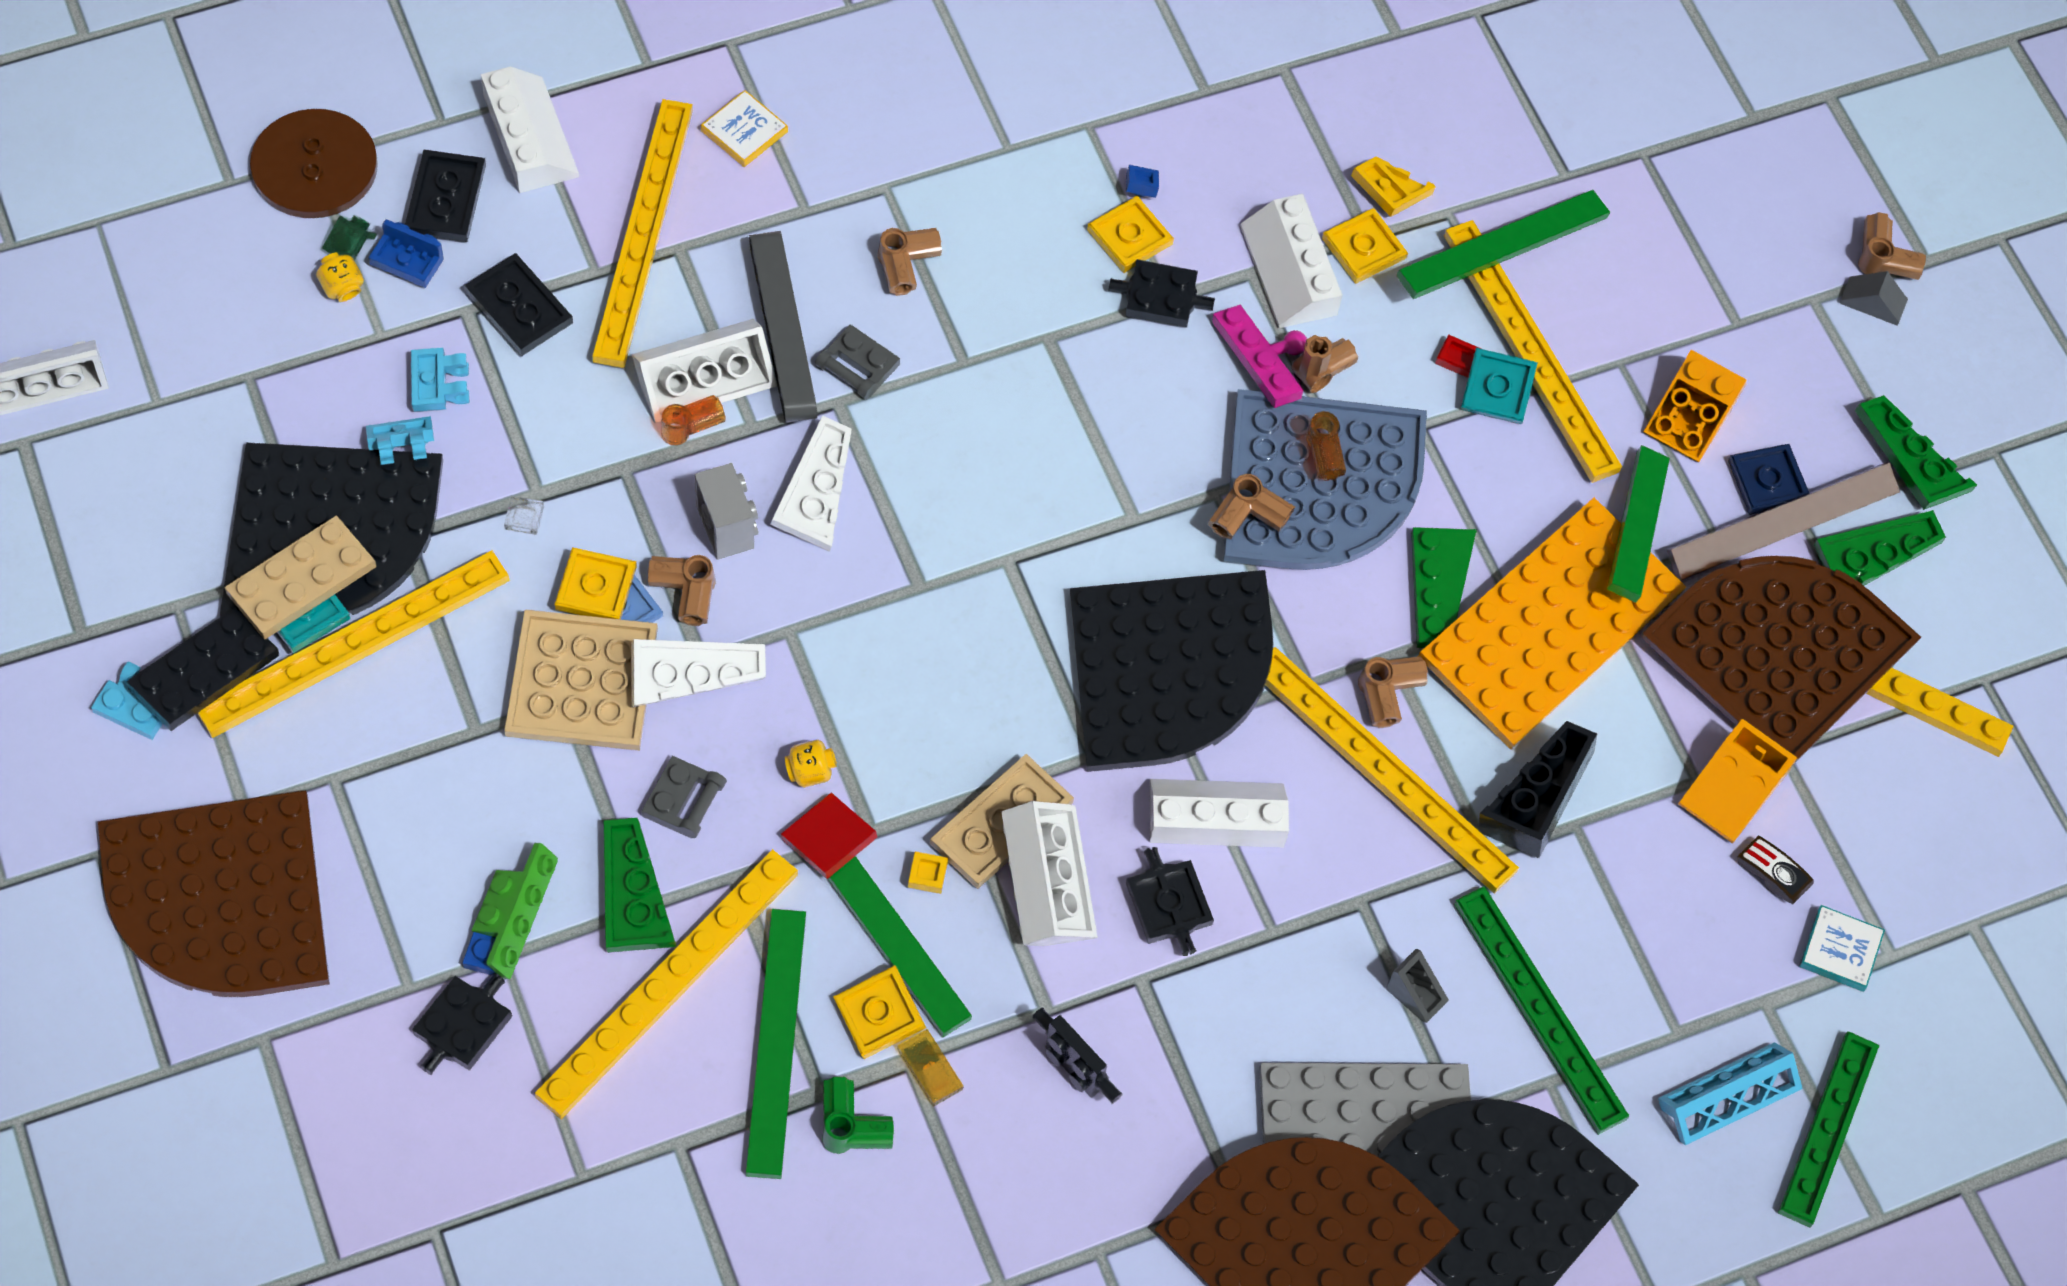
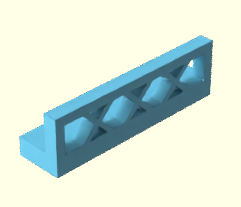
(1727, 1081)

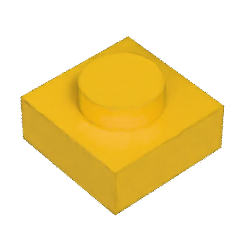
(928, 872)

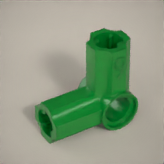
(862, 1131)

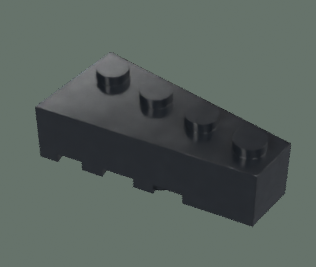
(1536, 799)

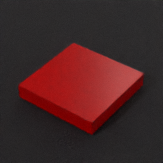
(829, 835)

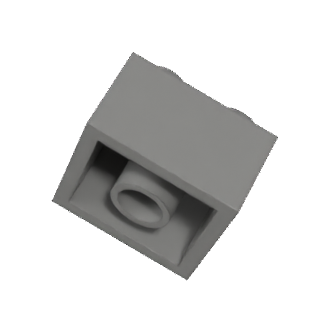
(725, 510)

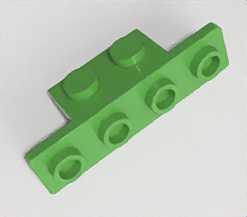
(512, 908)

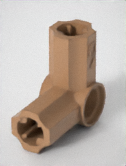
(909, 246)
(1881, 254)
(1323, 360)
(1262, 505)
(695, 592)
(1381, 694)

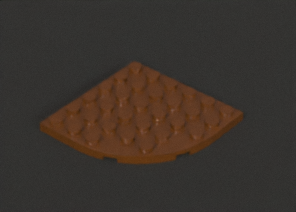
(1781, 644)
(220, 895)
(1307, 1218)

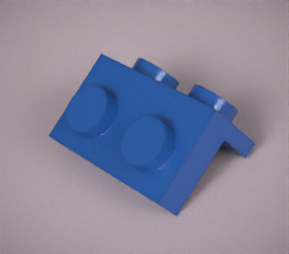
(407, 253)

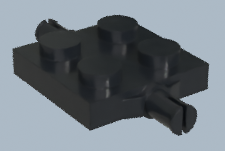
(1161, 293)
(1169, 901)
(462, 1023)
(1071, 1052)

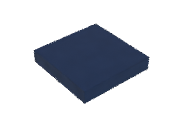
(1767, 477)

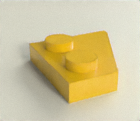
(1390, 185)

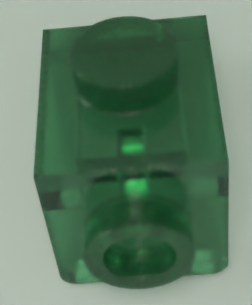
(348, 236)

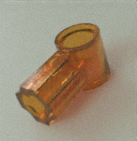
(692, 418)
(1326, 447)

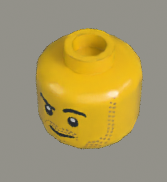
(340, 277)
(810, 763)

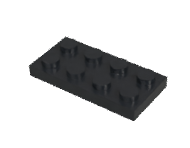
(202, 669)

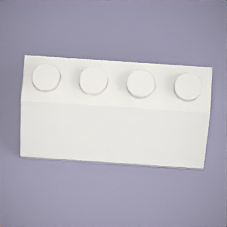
(528, 128)
(1292, 262)
(715, 363)
(51, 377)
(1218, 813)
(1048, 873)

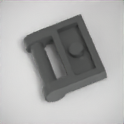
(862, 354)
(674, 792)

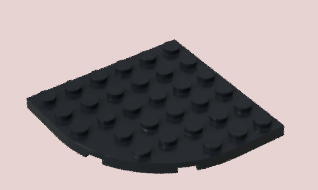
(299, 487)
(1169, 664)
(1513, 1185)

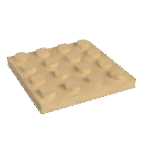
(576, 681)

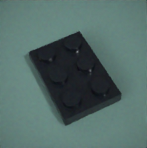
(446, 195)
(518, 304)

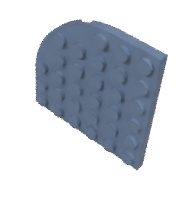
(1335, 517)

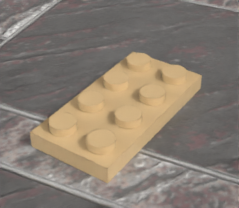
(300, 577)
(976, 836)

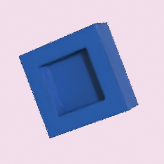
(1142, 181)
(478, 953)

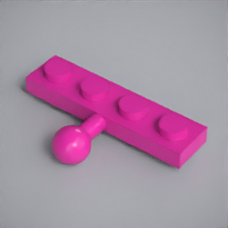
(1259, 356)

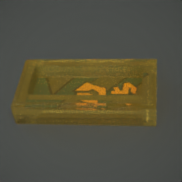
(930, 1067)

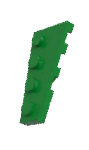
(1911, 454)
(1880, 547)
(1439, 577)
(632, 895)

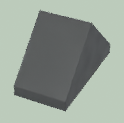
(1876, 296)
(1417, 987)

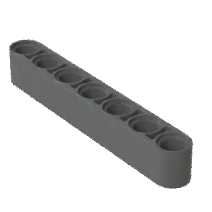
(783, 327)

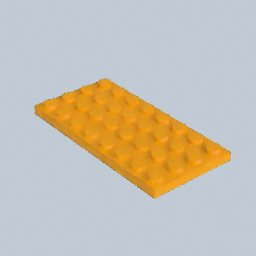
(1546, 626)

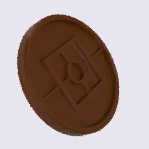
(313, 163)

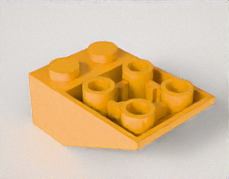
(1695, 406)
(1737, 781)

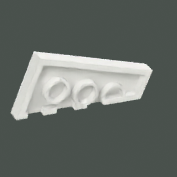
(814, 491)
(685, 668)

